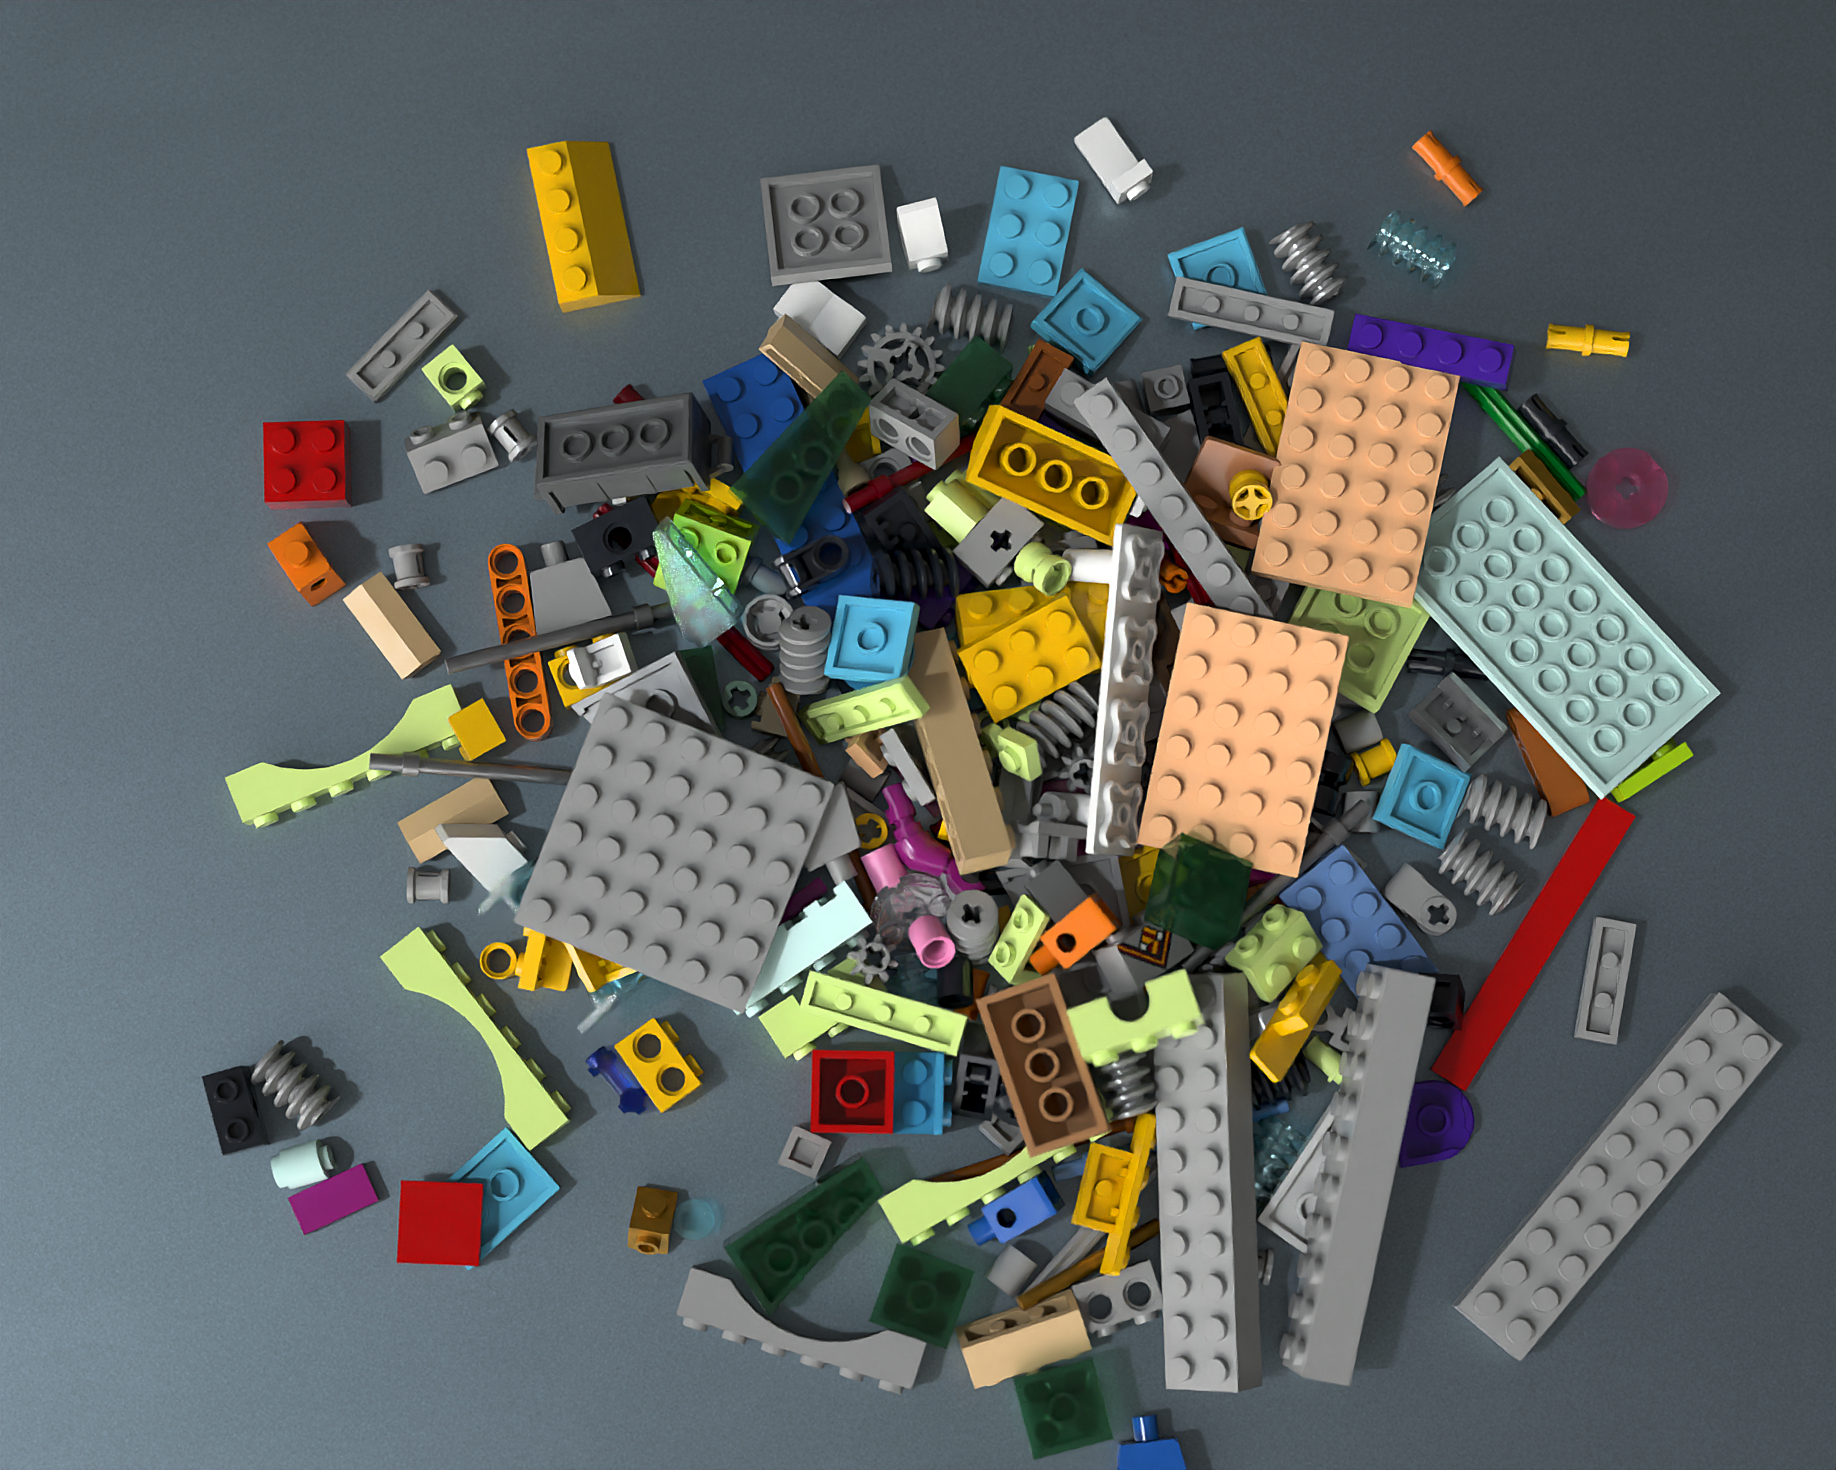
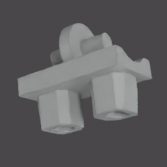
(1051, 815)

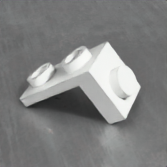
(1114, 161)

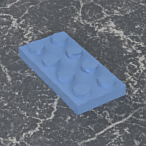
(1353, 919)

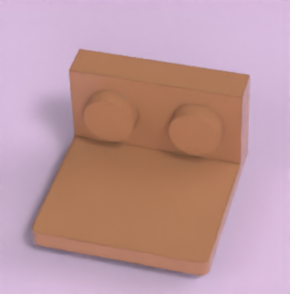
(1210, 481)

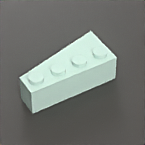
(809, 943)

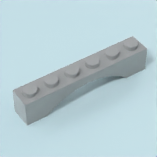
(720, 1304)

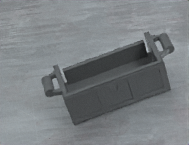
(626, 451)

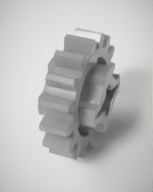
(884, 358)

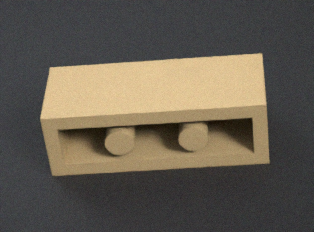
(1022, 1340)

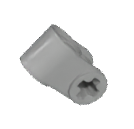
(1411, 897)

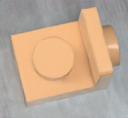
(867, 752)

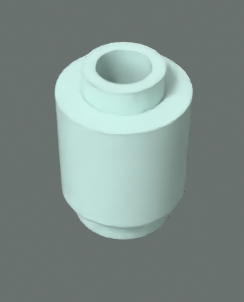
(302, 1164)

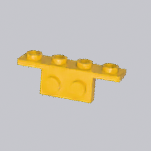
(1296, 1017)
(1112, 1189)

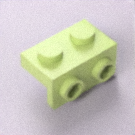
(1275, 950)

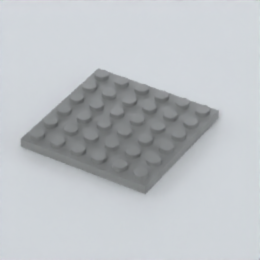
(674, 852)

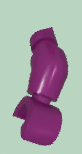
(917, 846)

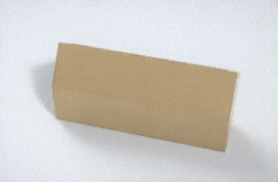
(802, 356)
(392, 626)
(469, 804)

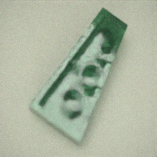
(796, 465)
(800, 1231)

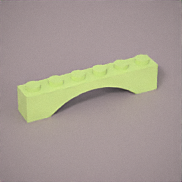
(269, 789)
(529, 1105)
(922, 1204)

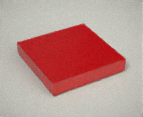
(440, 1223)

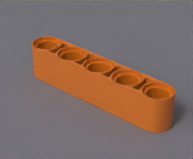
(512, 624)

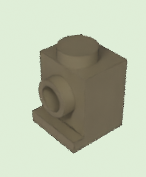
(770, 722)

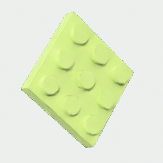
(1377, 643)

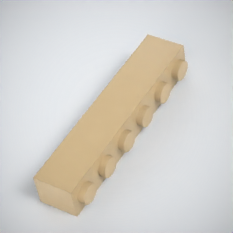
(956, 760)

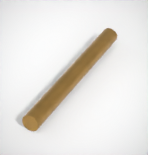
(1082, 1268)

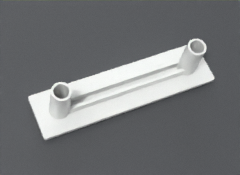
(1125, 680)

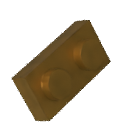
(1544, 486)

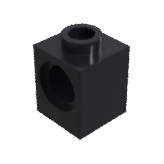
(1446, 1002)

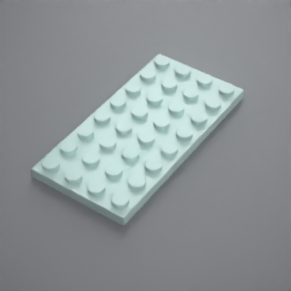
(1555, 630)

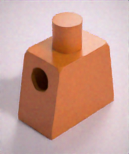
(306, 563)
(1087, 923)

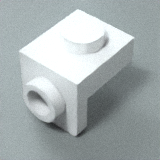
(602, 662)

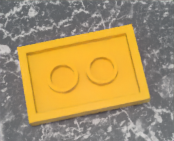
(1029, 657)

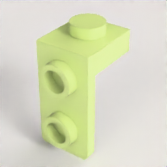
(1019, 941)

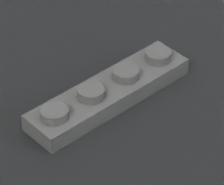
(1250, 313)

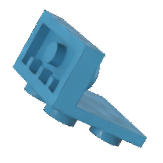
(919, 1093)

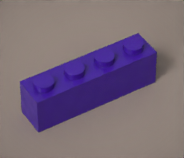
(1471, 358)

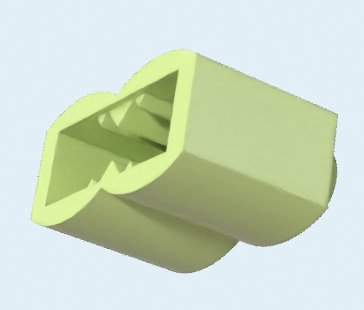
(959, 504)

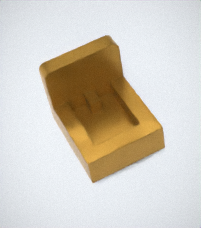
(652, 1220)

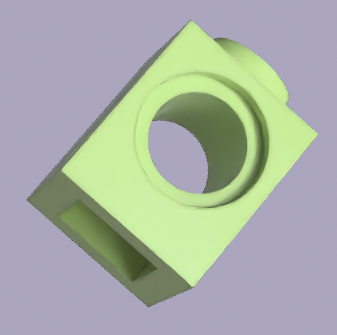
(445, 365)

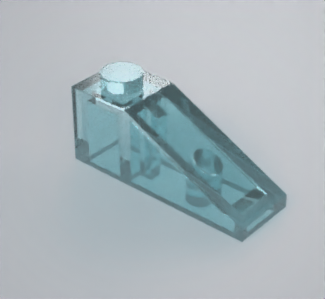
(696, 593)

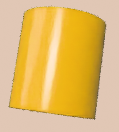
(485, 960)

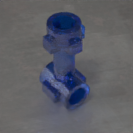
(631, 1099)

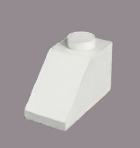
(922, 235)
(484, 850)

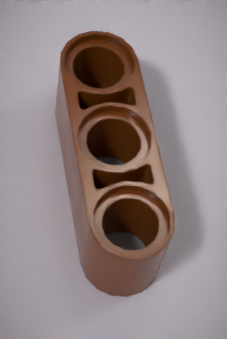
(1549, 771)

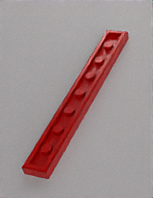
(1532, 943)

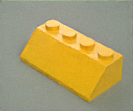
(583, 224)
(1049, 474)
(988, 610)

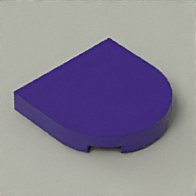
(1435, 1124)

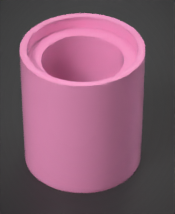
(884, 867)
(931, 941)

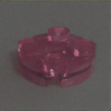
(1643, 473)

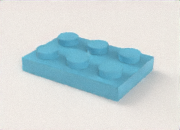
(1028, 232)
(512, 1186)

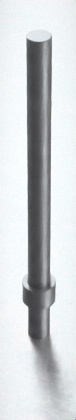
(641, 617)
(412, 764)
(1333, 833)

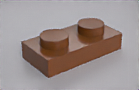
(1036, 380)

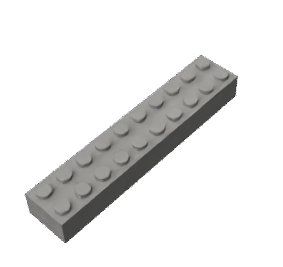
(1356, 1173)
(1616, 1175)
(1209, 1195)

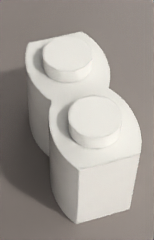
(822, 315)

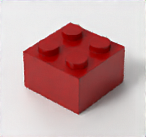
(307, 464)
(852, 1091)

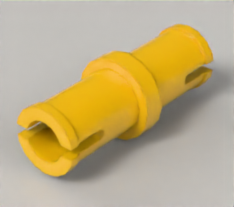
(1587, 340)

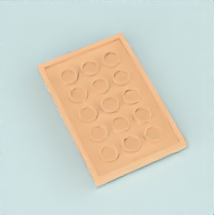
(1356, 475)
(1243, 736)

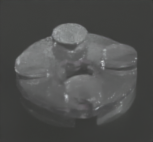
(892, 903)

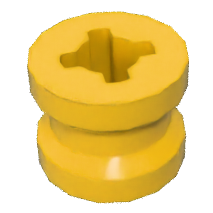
(1258, 498)

